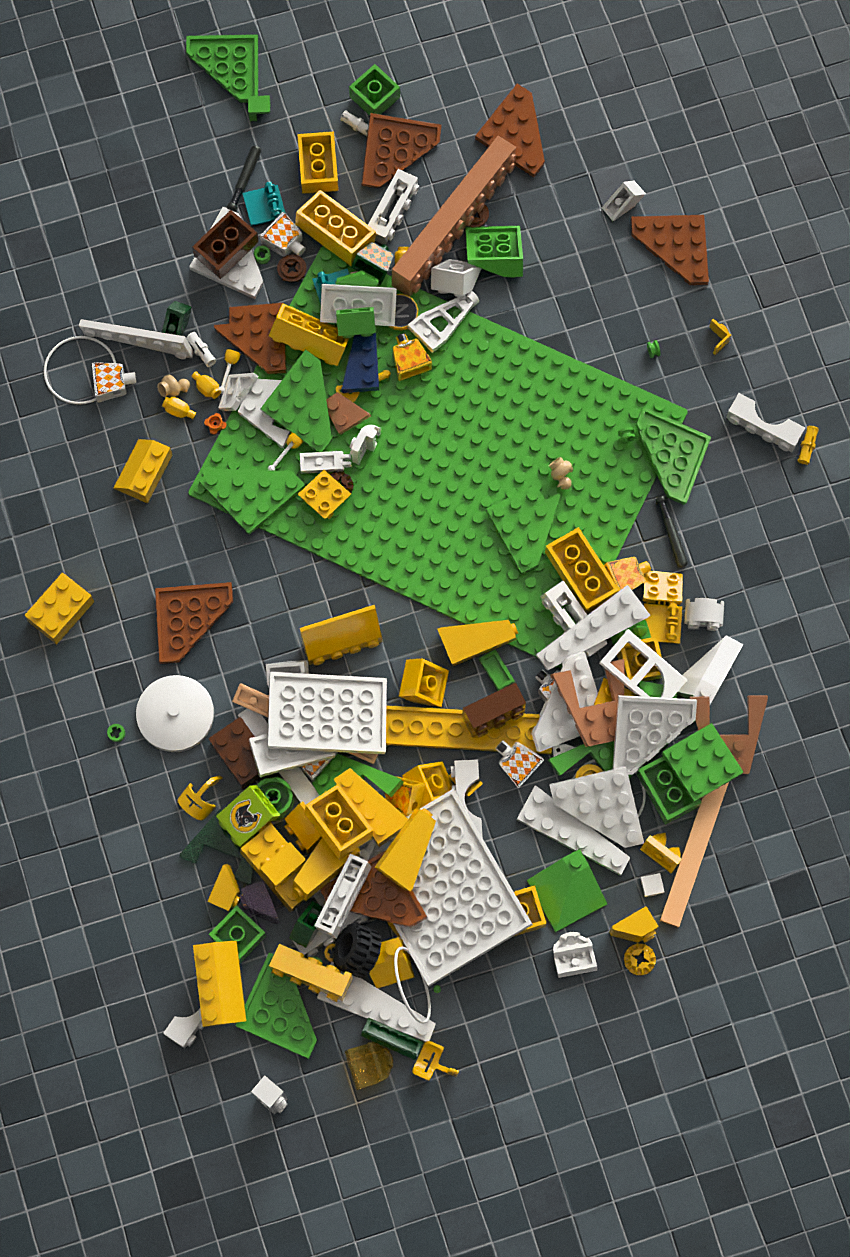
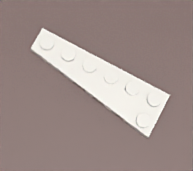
(148, 339)
(604, 622)
(569, 831)
(371, 1002)

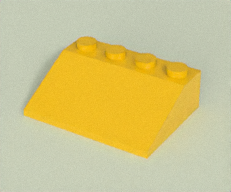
(341, 635)

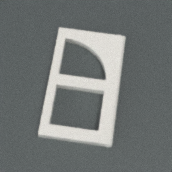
(671, 678)

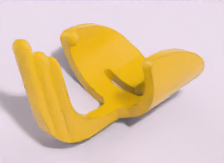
(194, 810)
(426, 1053)

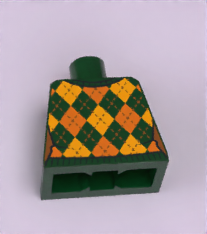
(373, 260)

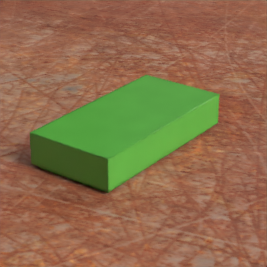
(496, 670)

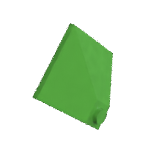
(496, 249)
(568, 890)

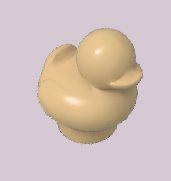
(172, 388)
(559, 470)

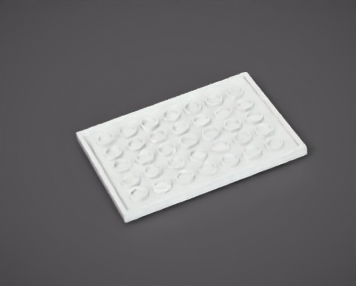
(461, 894)

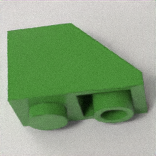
(358, 278)

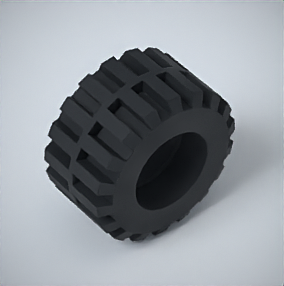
(357, 950)

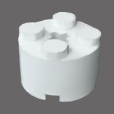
(704, 613)

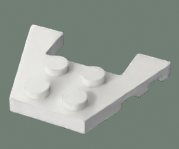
(251, 411)

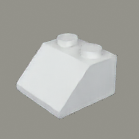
(454, 277)

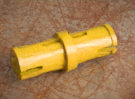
(808, 445)

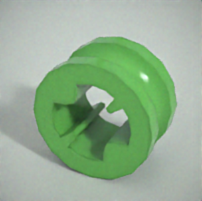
(264, 249)
(653, 349)
(626, 435)
(110, 731)

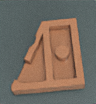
(345, 413)

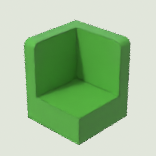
(258, 105)

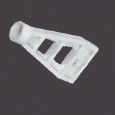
(429, 334)

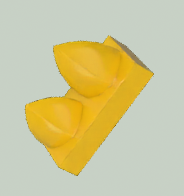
(656, 849)

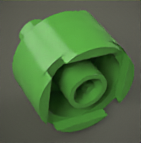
(281, 789)

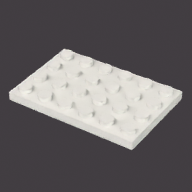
(327, 713)

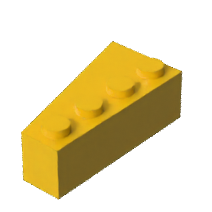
(375, 809)
(311, 973)

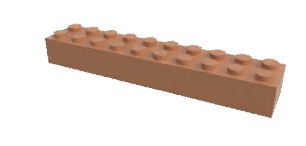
(454, 216)

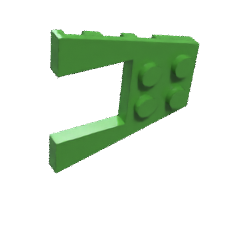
(601, 753)
(339, 764)

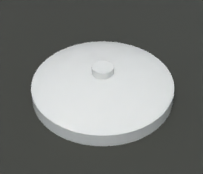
(175, 713)

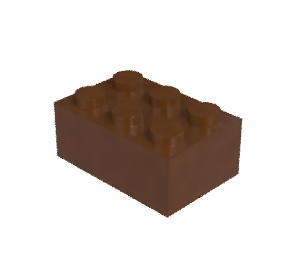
(225, 244)
(494, 710)
(235, 752)

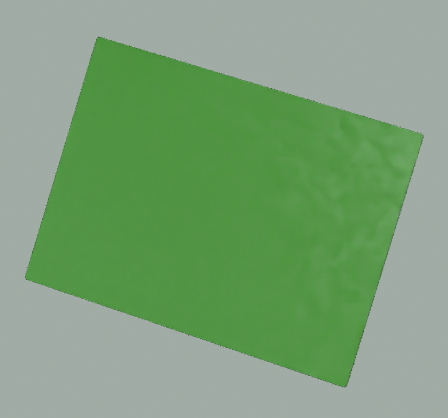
(449, 450)

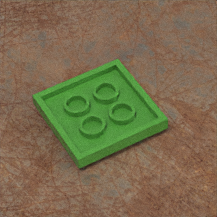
(702, 762)

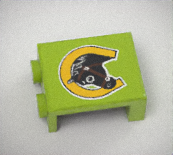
(247, 815)

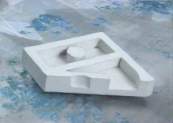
(236, 390)

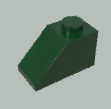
(176, 318)
(304, 928)

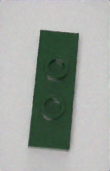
(391, 1038)

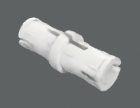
(356, 123)
(194, 340)

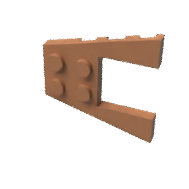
(595, 722)
(740, 745)

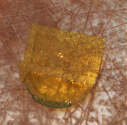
(369, 1064)

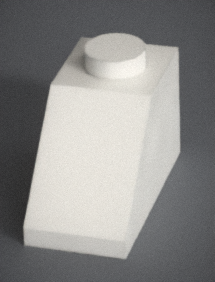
(623, 200)

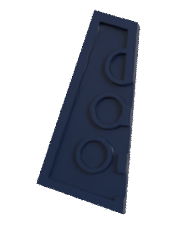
(362, 366)

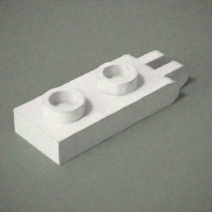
(327, 461)

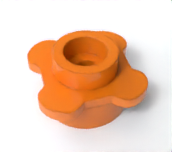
(216, 418)

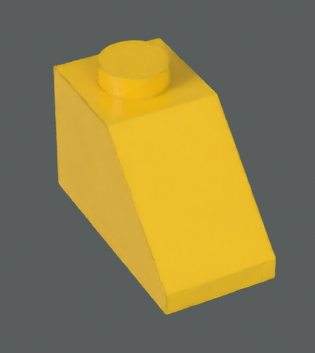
(226, 890)

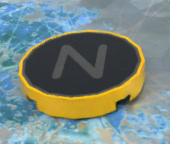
(405, 312)

